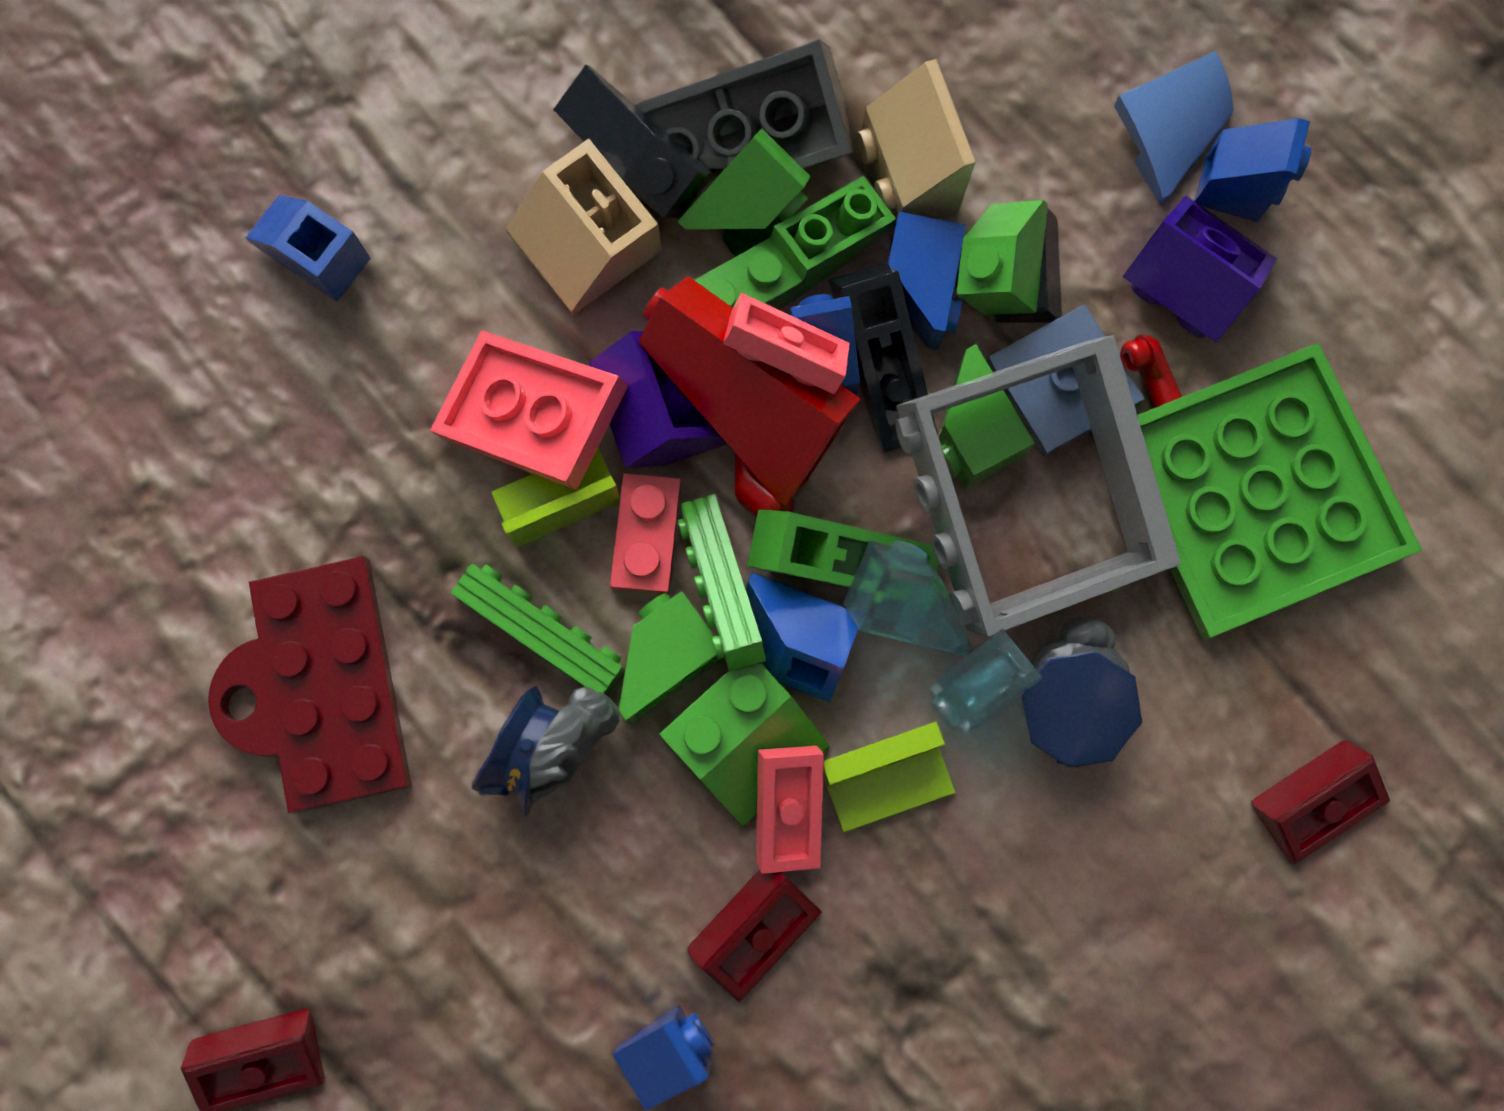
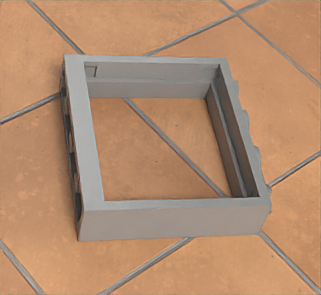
(1124, 465)

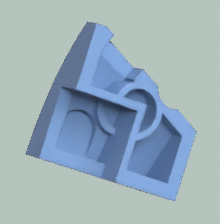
(1176, 120)

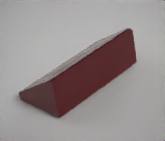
(1321, 800)
(753, 932)
(254, 1062)

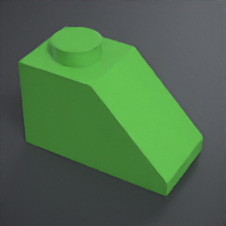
(750, 190)
(1004, 258)
(984, 432)
(664, 654)

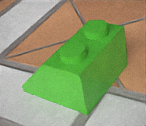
(727, 728)

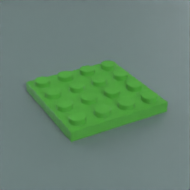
(1270, 491)

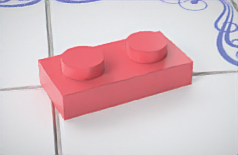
(787, 344)
(646, 534)
(789, 809)

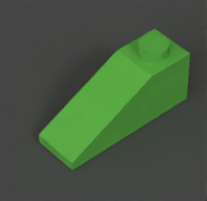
(815, 547)

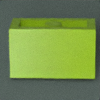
(540, 506)
(887, 777)

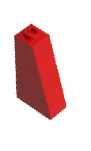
(757, 409)

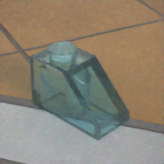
(904, 599)
(983, 683)

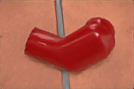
(1148, 358)
(752, 492)

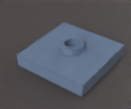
(1053, 403)

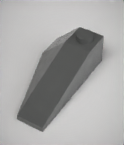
(787, 95)

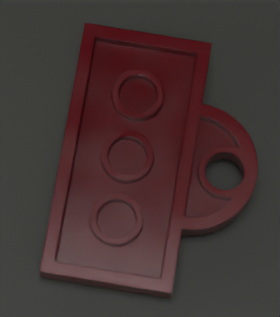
(317, 687)

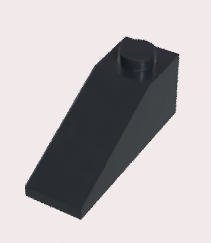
(633, 144)
(884, 346)

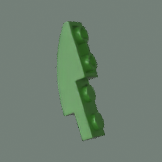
(804, 248)

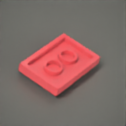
(529, 409)

